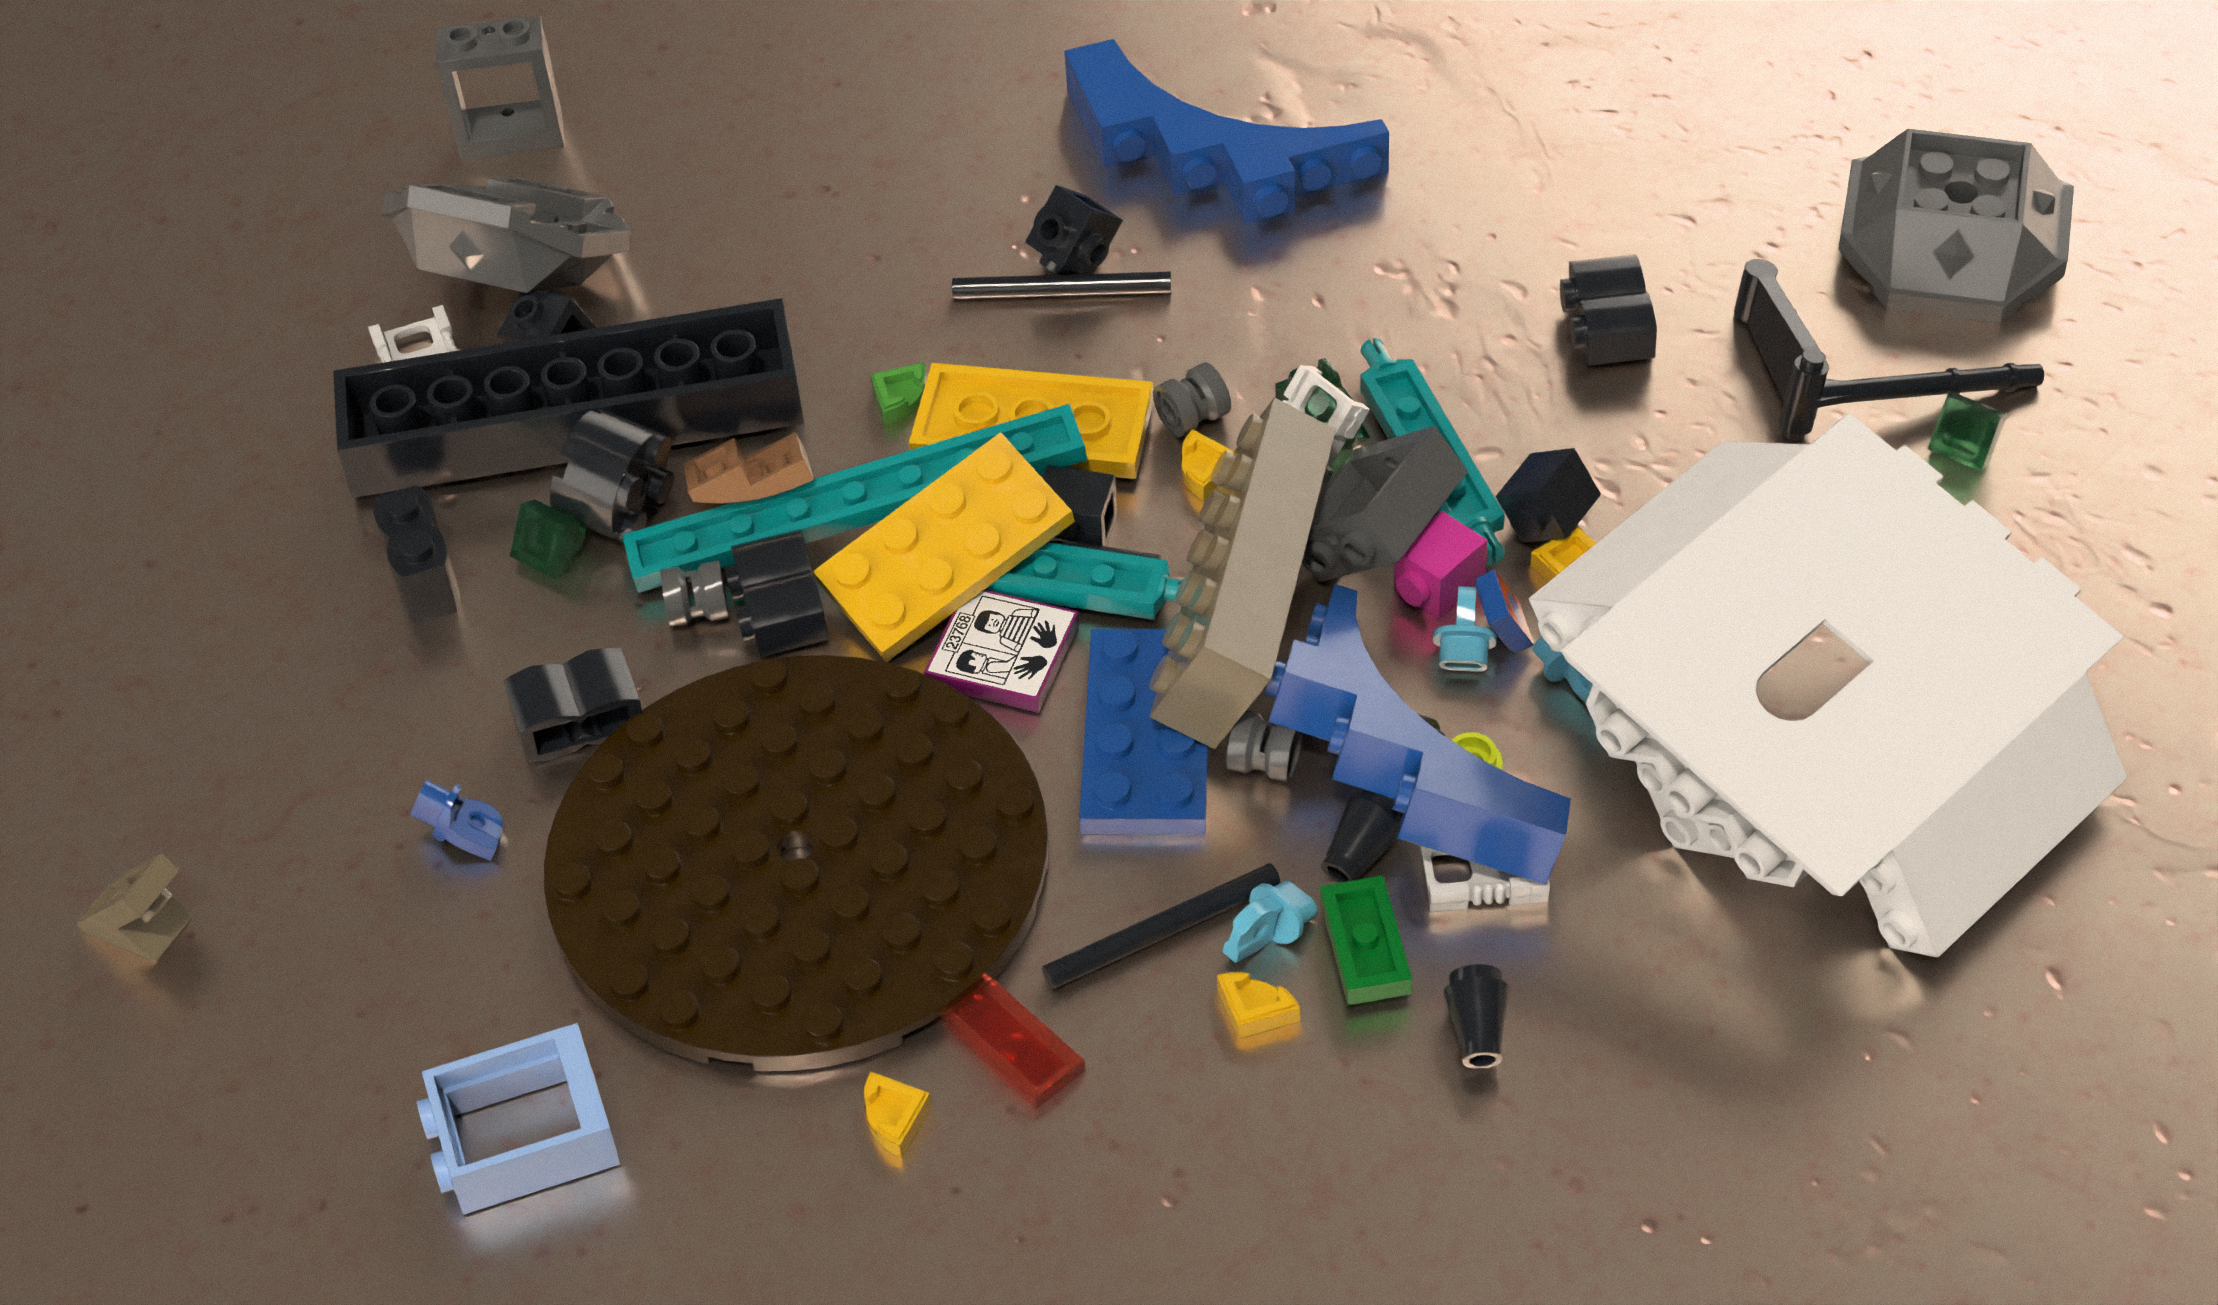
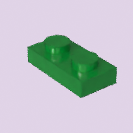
(1365, 940)

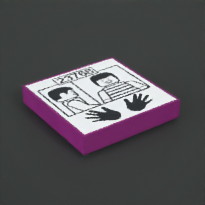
(1004, 649)

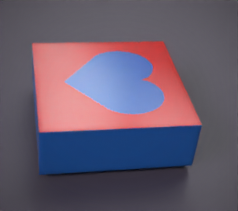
(1503, 612)

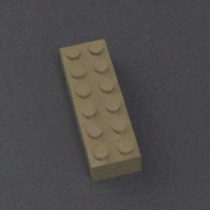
(1241, 574)

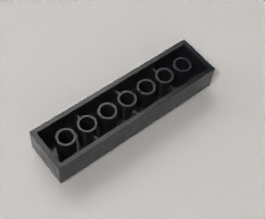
(520, 399)

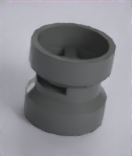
(1192, 399)
(707, 590)
(1263, 747)

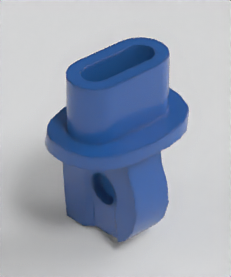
(460, 820)

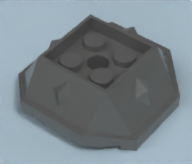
(1956, 224)
(508, 233)

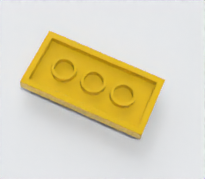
(1108, 411)
(943, 546)

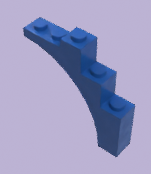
(1199, 149)
(1387, 748)

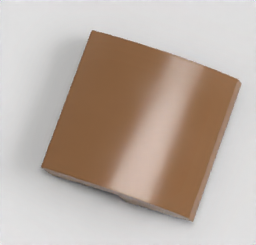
(730, 477)

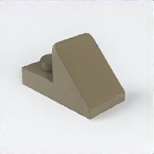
(138, 910)

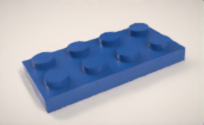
(1135, 769)

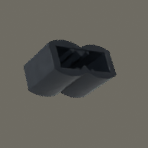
(1609, 309)
(417, 554)
(778, 593)
(571, 702)

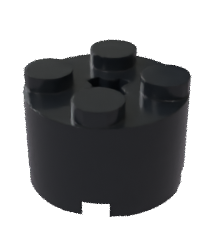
(612, 474)

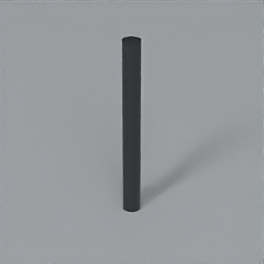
(1061, 285)
(1157, 927)

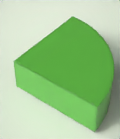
(899, 391)

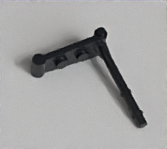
(1802, 368)

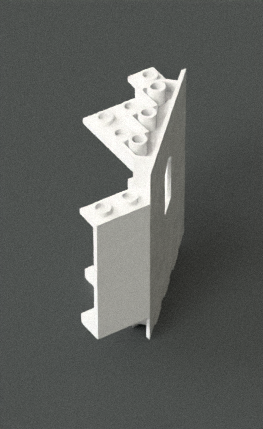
(1925, 772)

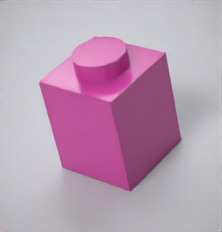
(1439, 562)

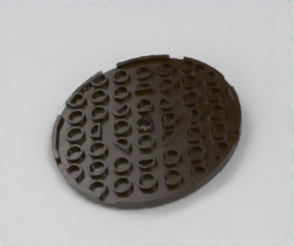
(723, 950)

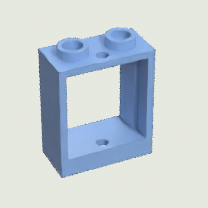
(502, 1076)

